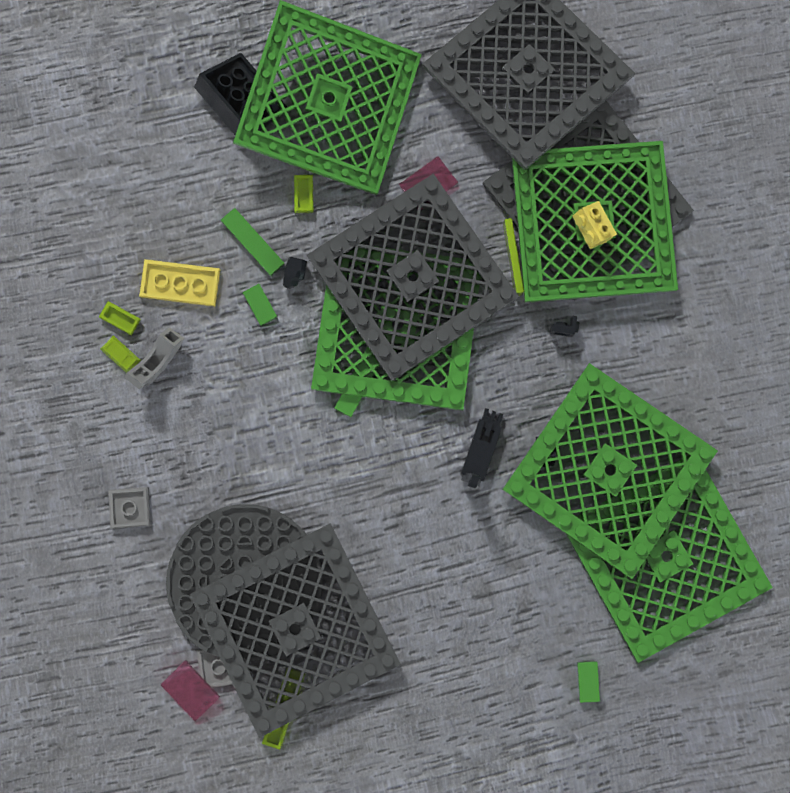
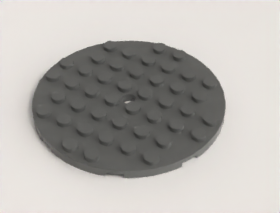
(223, 544)

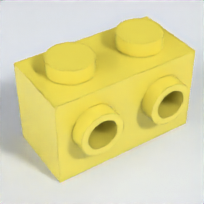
(591, 222)

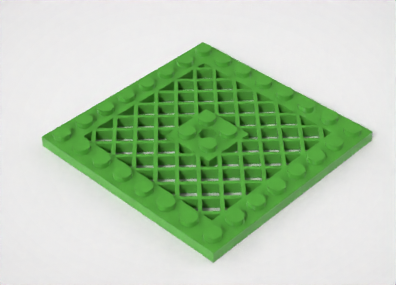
(357, 42)
(665, 275)
(399, 391)
(699, 458)
(753, 585)

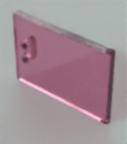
(440, 171)
(190, 690)

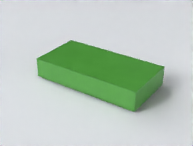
(260, 304)
(588, 681)

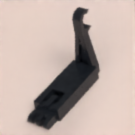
(481, 451)

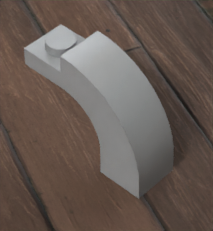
(156, 360)

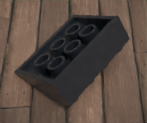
(228, 88)

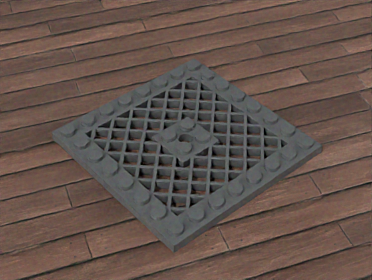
(488, 117)
(610, 123)
(369, 227)
(267, 719)

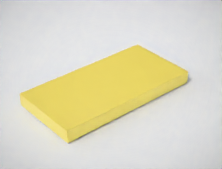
(179, 283)

